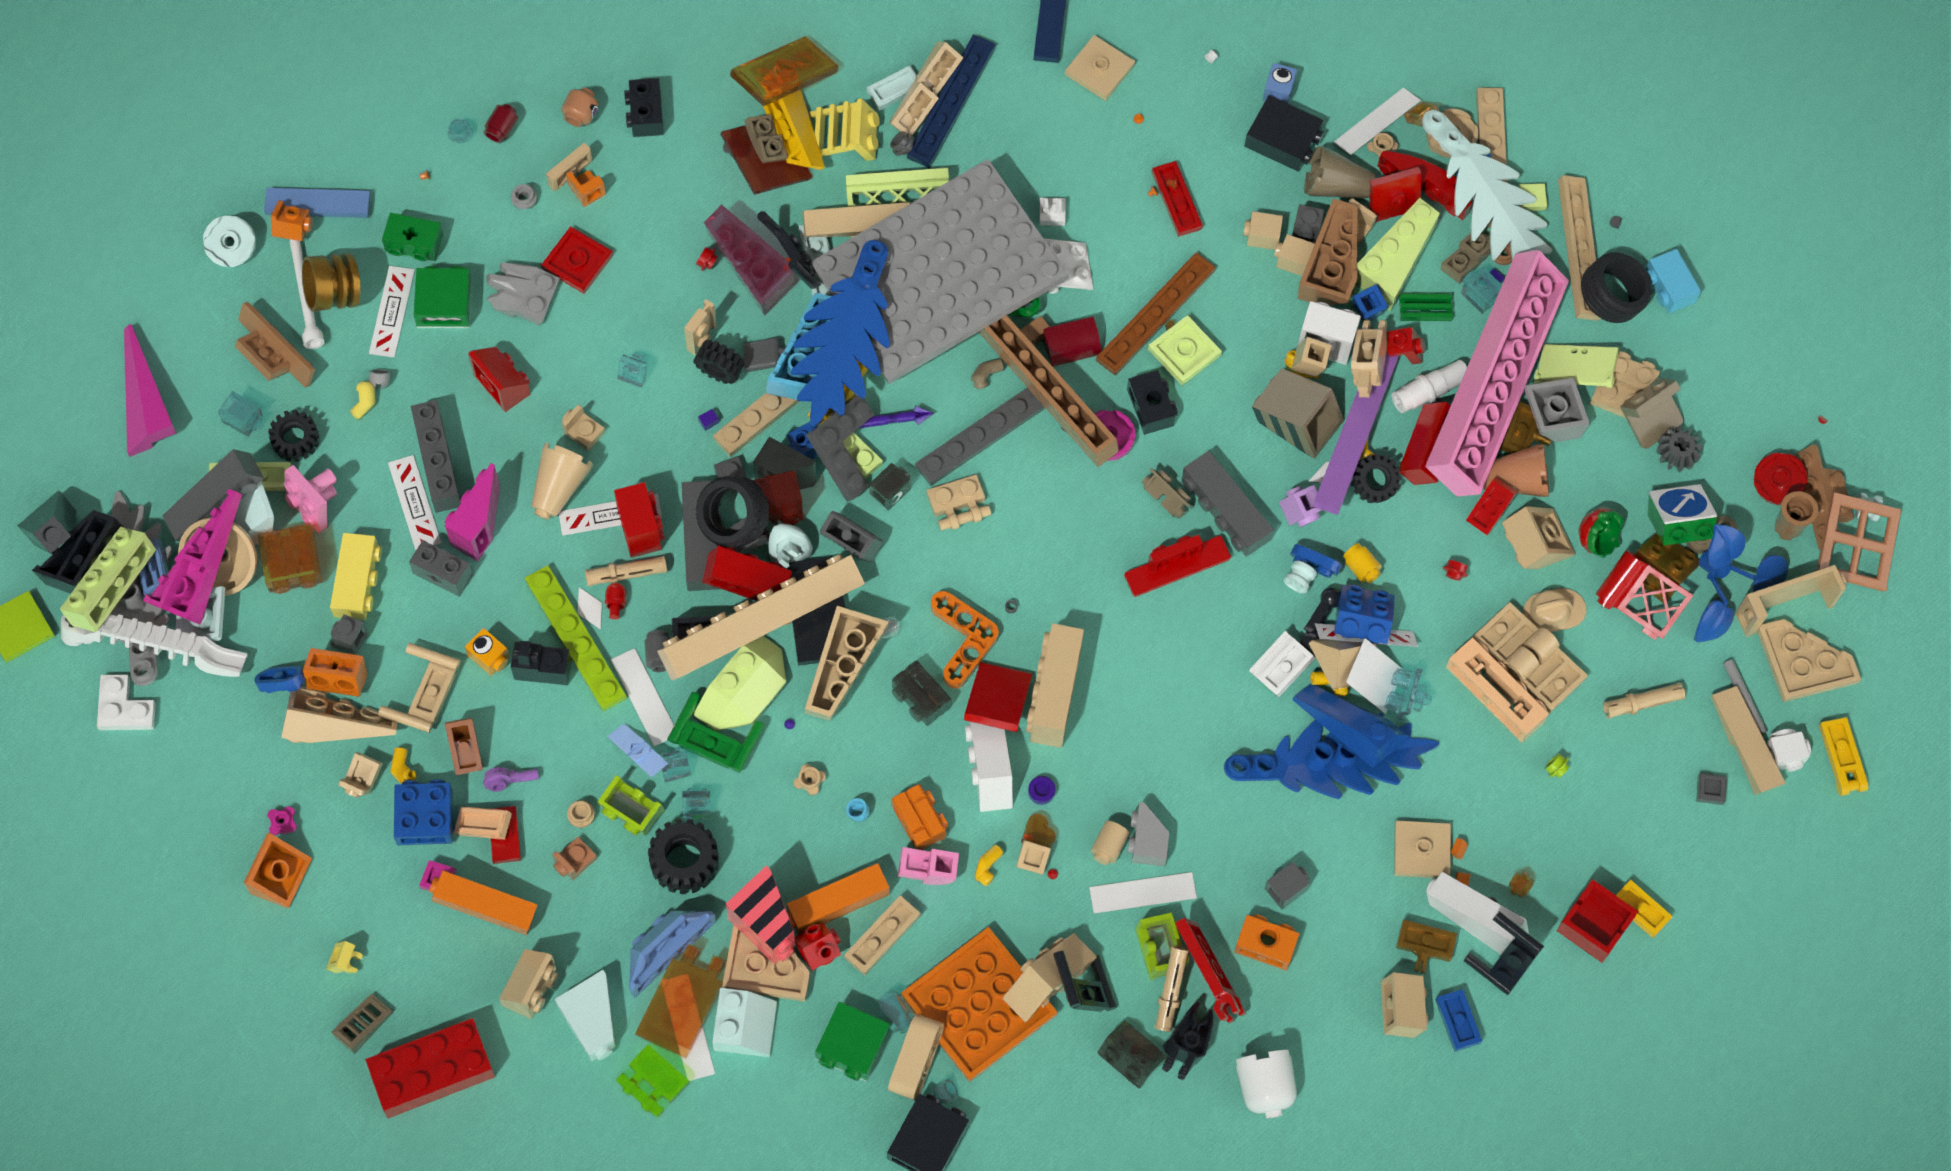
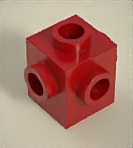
(818, 945)

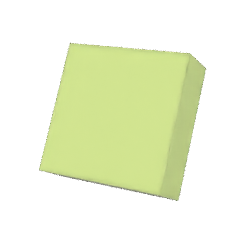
(1537, 191)

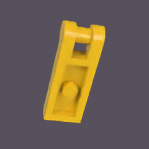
(1843, 756)

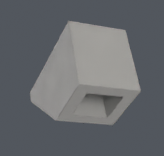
(1150, 838)

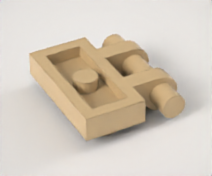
(956, 496)

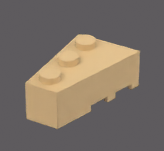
(1042, 979)

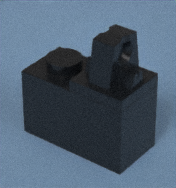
(540, 663)

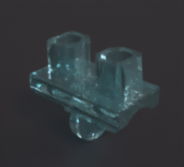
(1403, 703)

